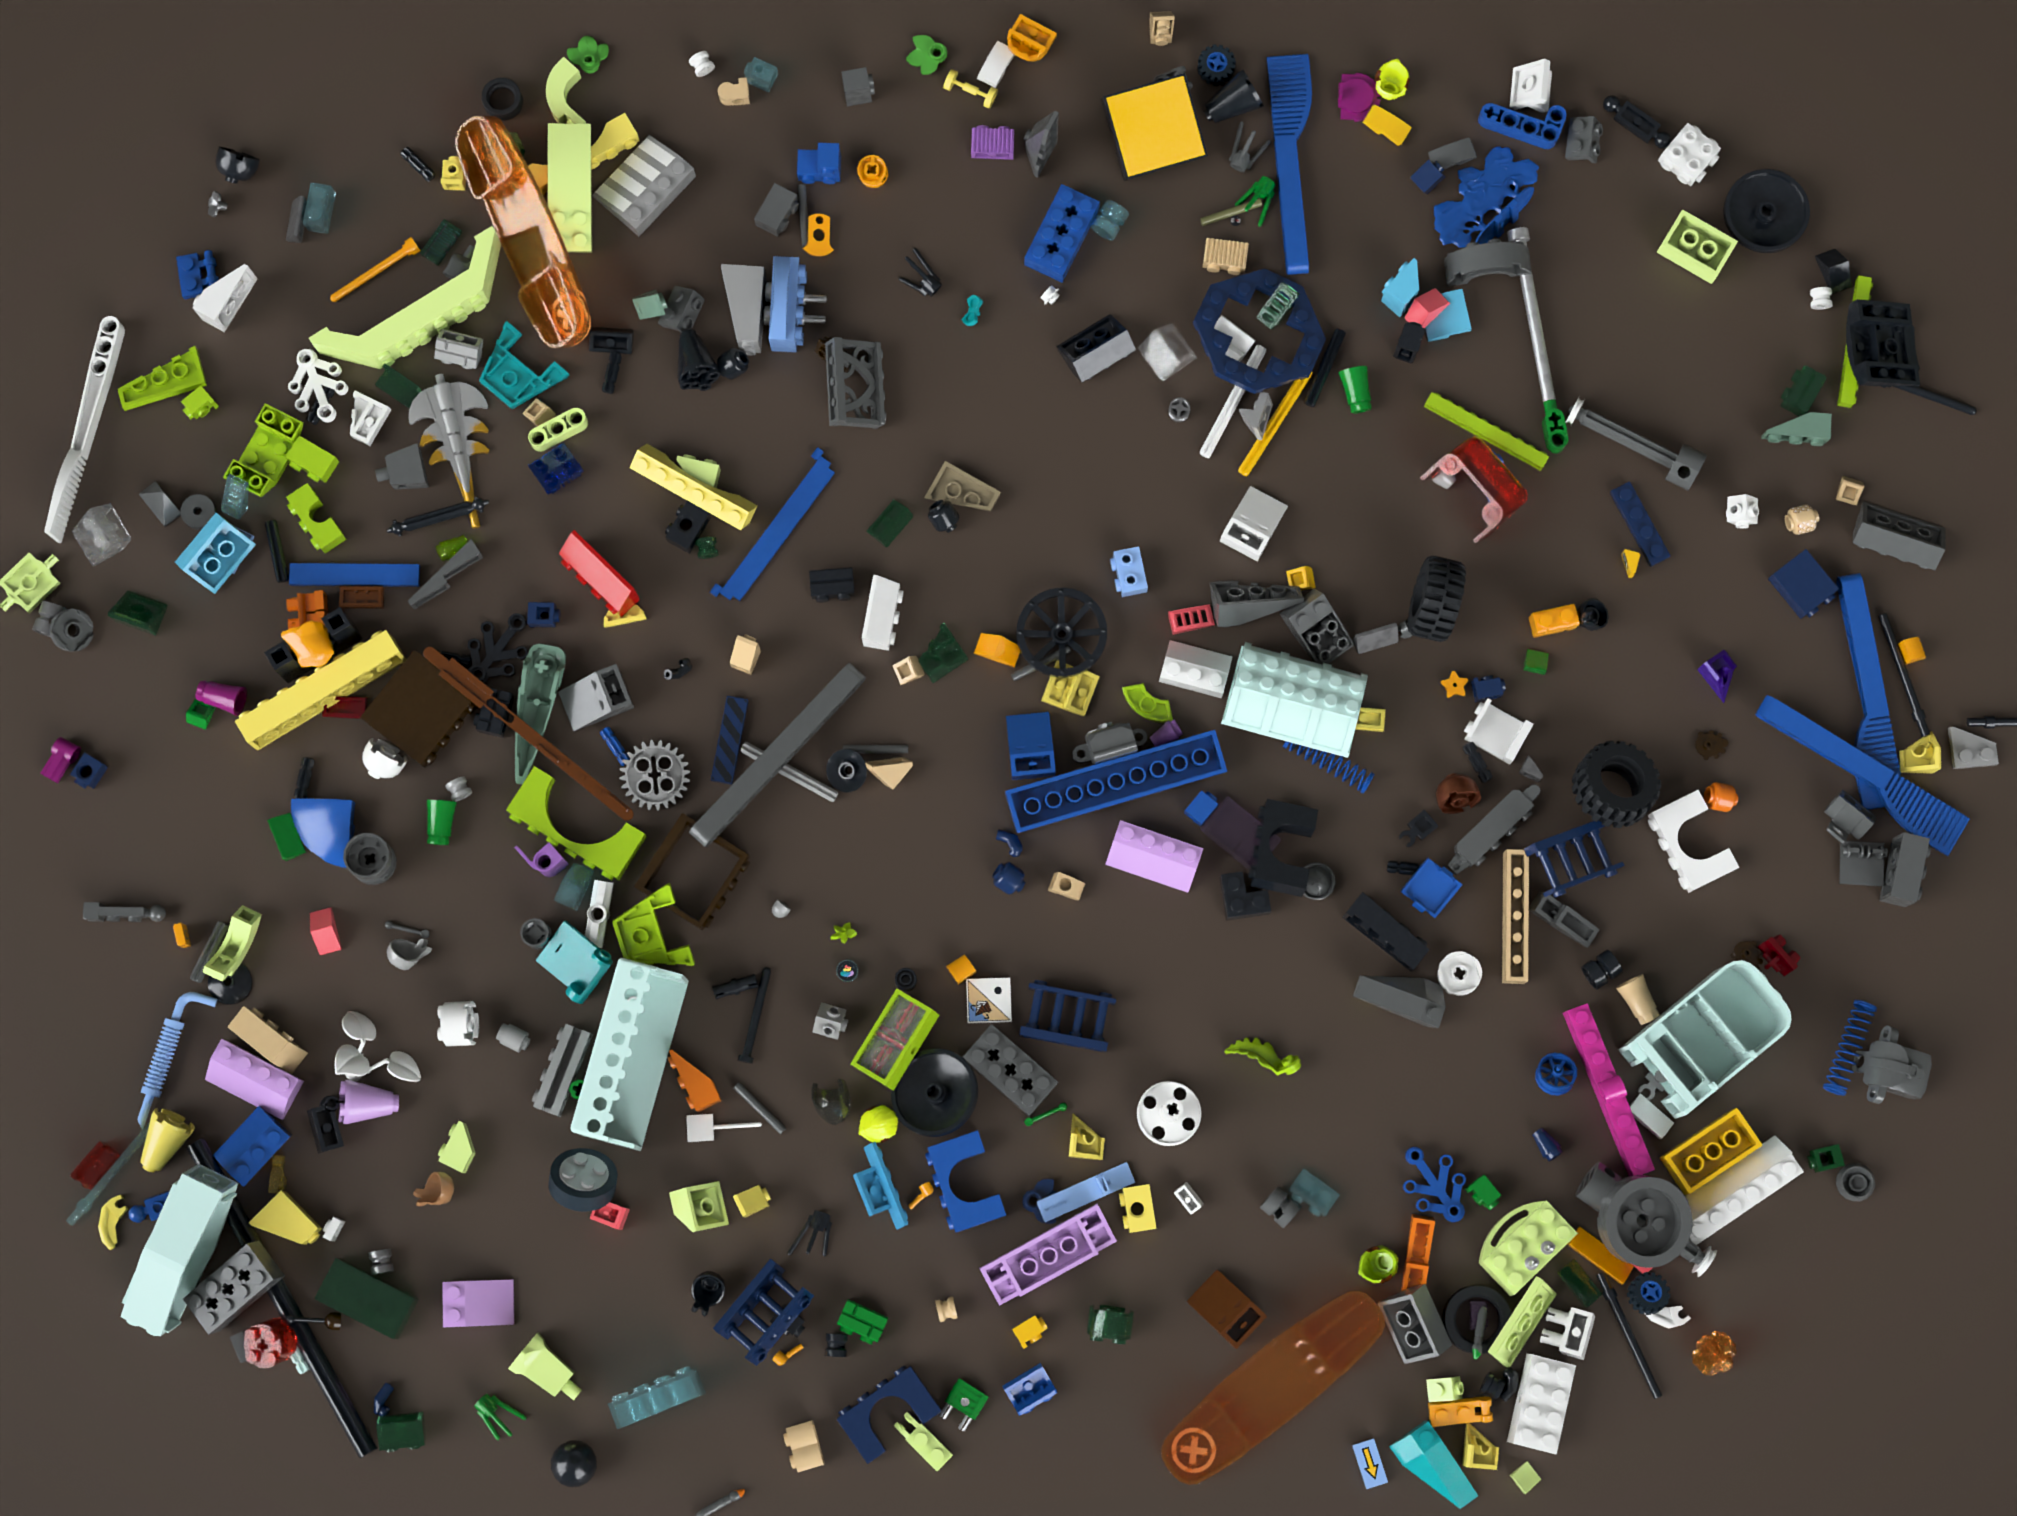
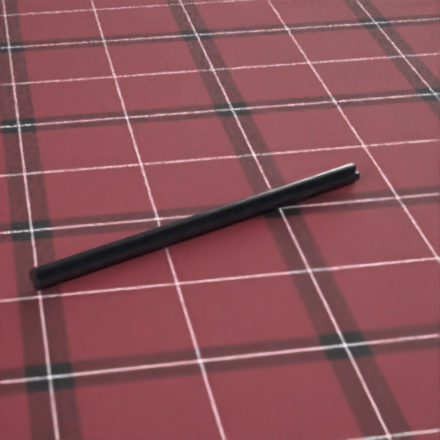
(286, 1305)

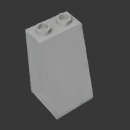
(746, 301)

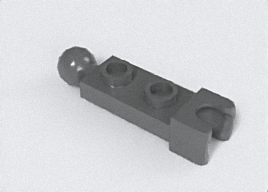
(97, 912)

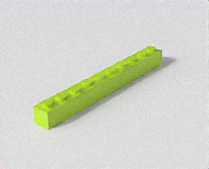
(1848, 383)
(1486, 431)

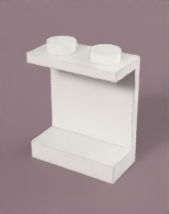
(1497, 732)

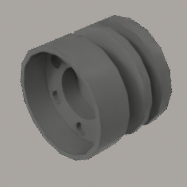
(361, 850)

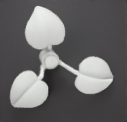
(354, 1065)

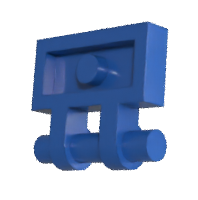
(191, 275)

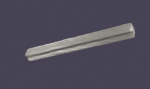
(795, 775)

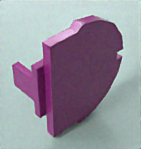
(1356, 96)

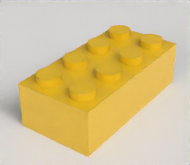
(1710, 1151)

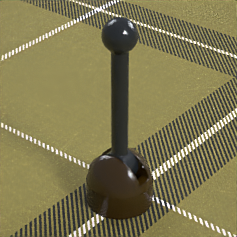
(331, 1321)

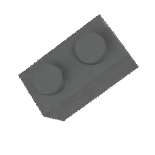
(857, 86)
(776, 210)

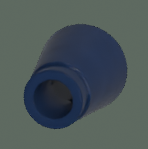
(1547, 1145)

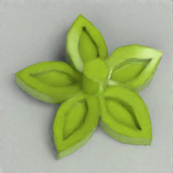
(843, 932)

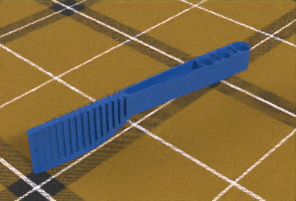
(1290, 106)
(1874, 732)
(1906, 803)

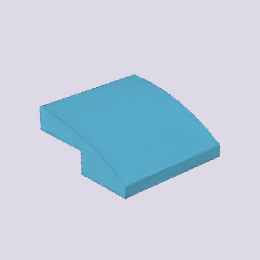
(1452, 319)

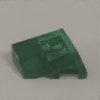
(942, 655)

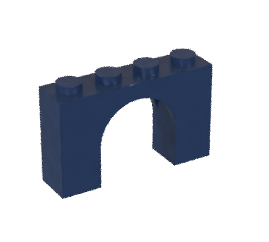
(857, 1419)

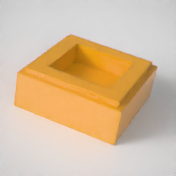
(181, 935)

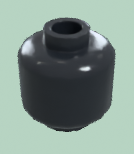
(732, 363)
(943, 516)

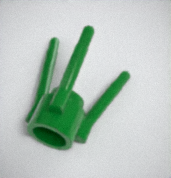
(1262, 189)
(487, 1407)

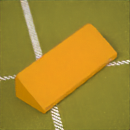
(1597, 1254)

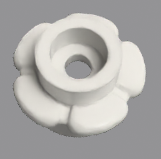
(1050, 295)

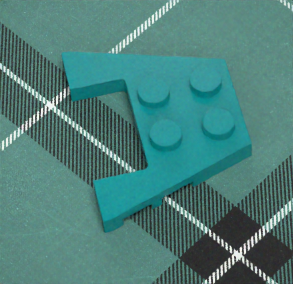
(511, 378)

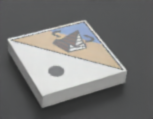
(988, 1000)

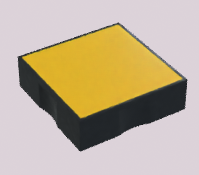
(1154, 127)

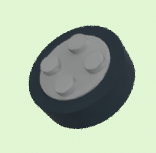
(582, 1179)

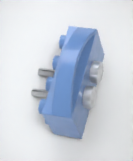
(785, 310)

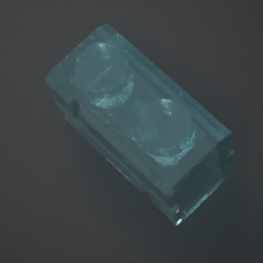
(319, 208)

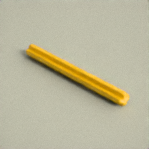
(1273, 425)

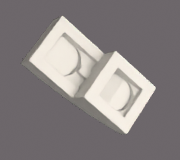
(995, 64)

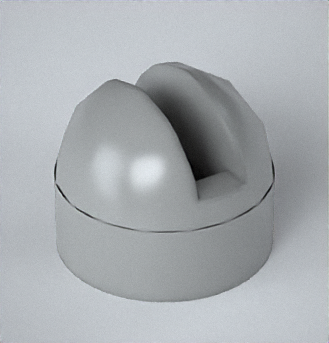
(780, 909)

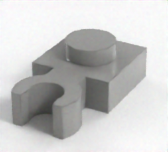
(1653, 1083)

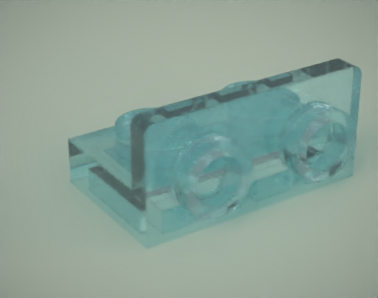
(1313, 1192)

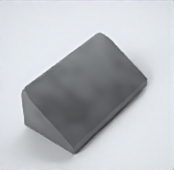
(296, 226)
(1376, 638)

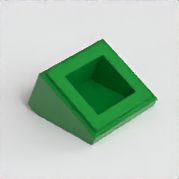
(1536, 661)
(199, 714)

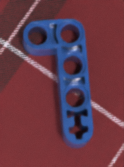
(1520, 121)

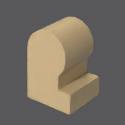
(734, 94)
(1066, 886)

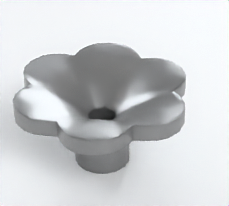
(215, 204)

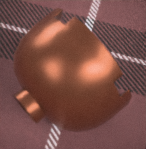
(1457, 792)

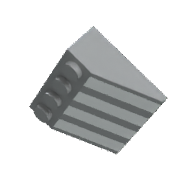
(645, 185)

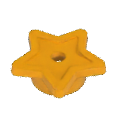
(1451, 690)

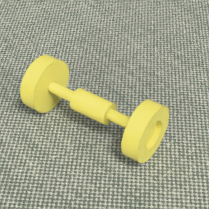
(989, 97)

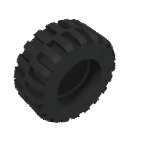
(1436, 598)
(1633, 767)

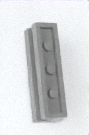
(562, 1069)

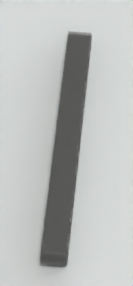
(777, 755)

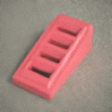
(1189, 611)

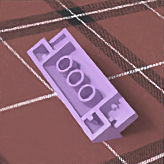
(1048, 1255)

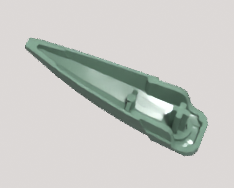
(536, 695)

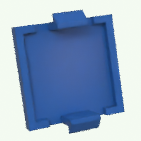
(1431, 887)

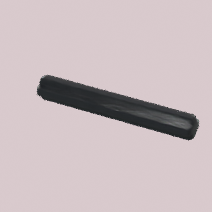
(1325, 367)

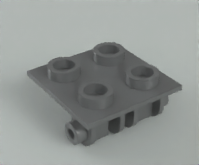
(1862, 863)

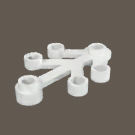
(315, 383)

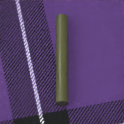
(1228, 213)

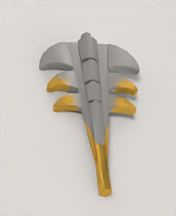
(447, 405)

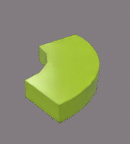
(1146, 705)

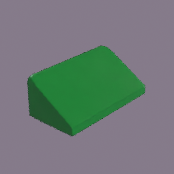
(286, 836)

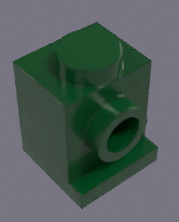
(1833, 1158)

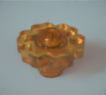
(1714, 1353)

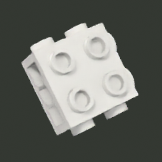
(1690, 155)

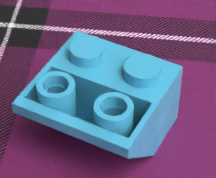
(1403, 289)

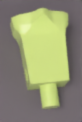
(545, 1368)

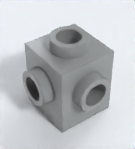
(830, 1021)

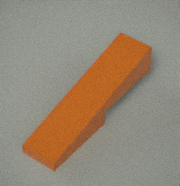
(1418, 1251)

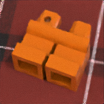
(309, 607)

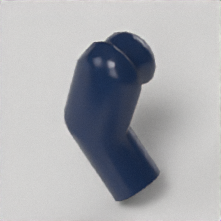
(1012, 840)
(380, 1399)

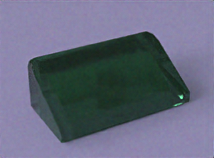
(890, 523)
(1579, 1283)

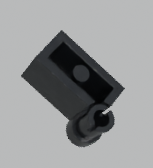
(325, 1125)

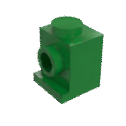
(1484, 1192)

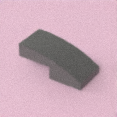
(1454, 153)

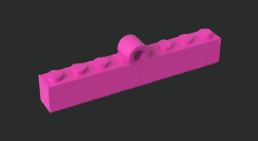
(1608, 1090)

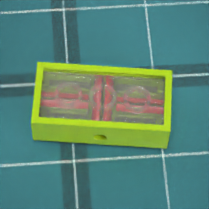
(895, 1039)

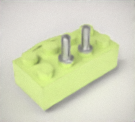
(1525, 1245)

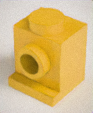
(1030, 1330)

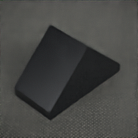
(1834, 270)

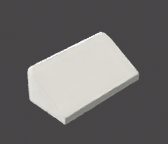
(1650, 1116)

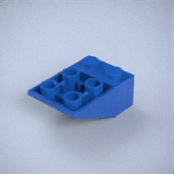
(1030, 746)

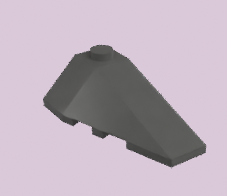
(1041, 142)
(1241, 603)
(1405, 996)

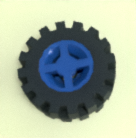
(1218, 57)
(1654, 1288)

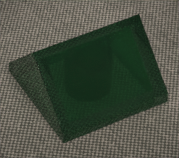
(138, 612)

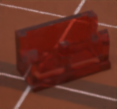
(95, 1165)

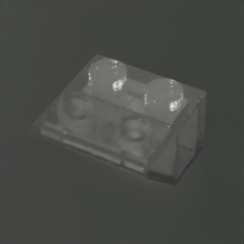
(101, 534)

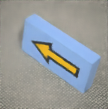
(1369, 1463)

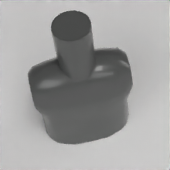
(459, 263)

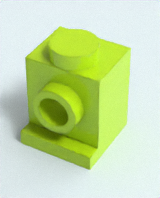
(198, 403)

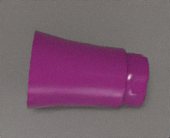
(222, 696)

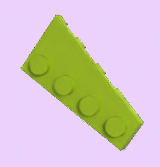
(174, 378)

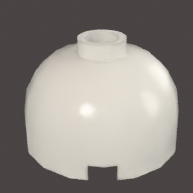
(382, 759)

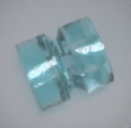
(1108, 222)

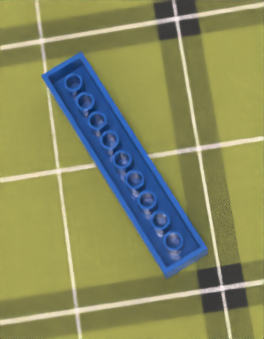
(1115, 781)

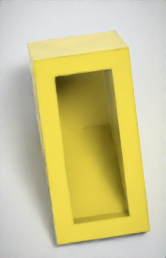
(752, 1200)

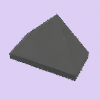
(160, 503)

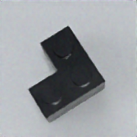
(1239, 903)

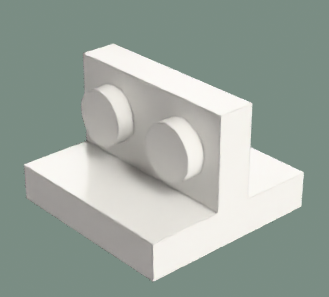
(1531, 86)

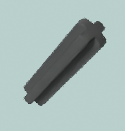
(209, 950)

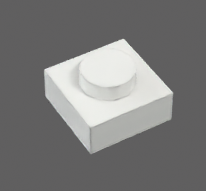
(332, 1228)

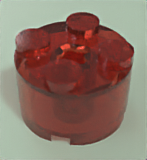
(269, 1343)

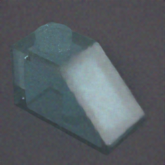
(574, 886)

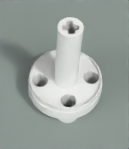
(1171, 1123)

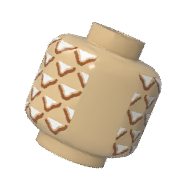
(1801, 519)

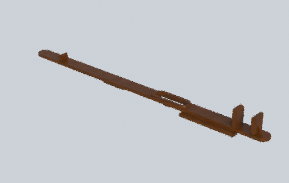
(480, 693)

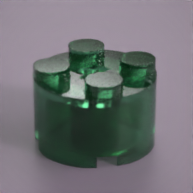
(1110, 1323)

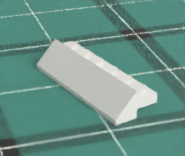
(1741, 1188)

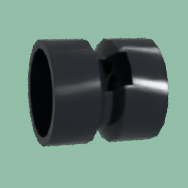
(1599, 971)

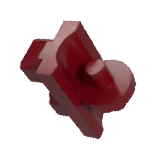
(1777, 957)

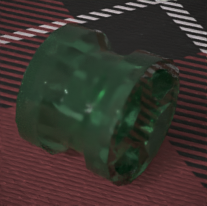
(706, 547)

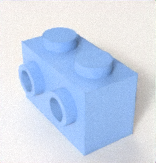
(1129, 572)

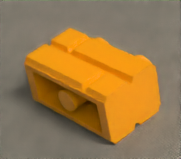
(1554, 620)

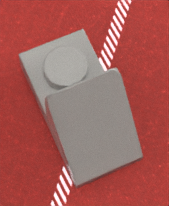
(1258, 418)

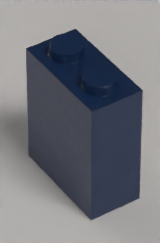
(1804, 584)

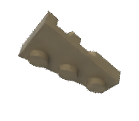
(962, 489)

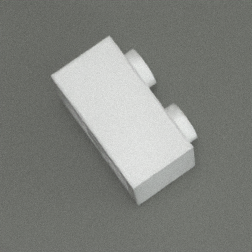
(1188, 1198)

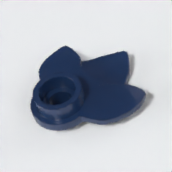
(1042, 1190)

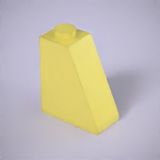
(287, 1219)

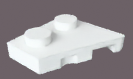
(367, 418)

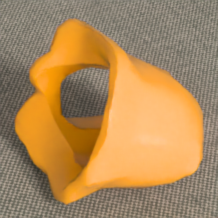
(310, 643)

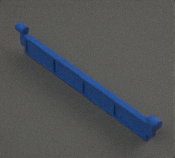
(778, 530)

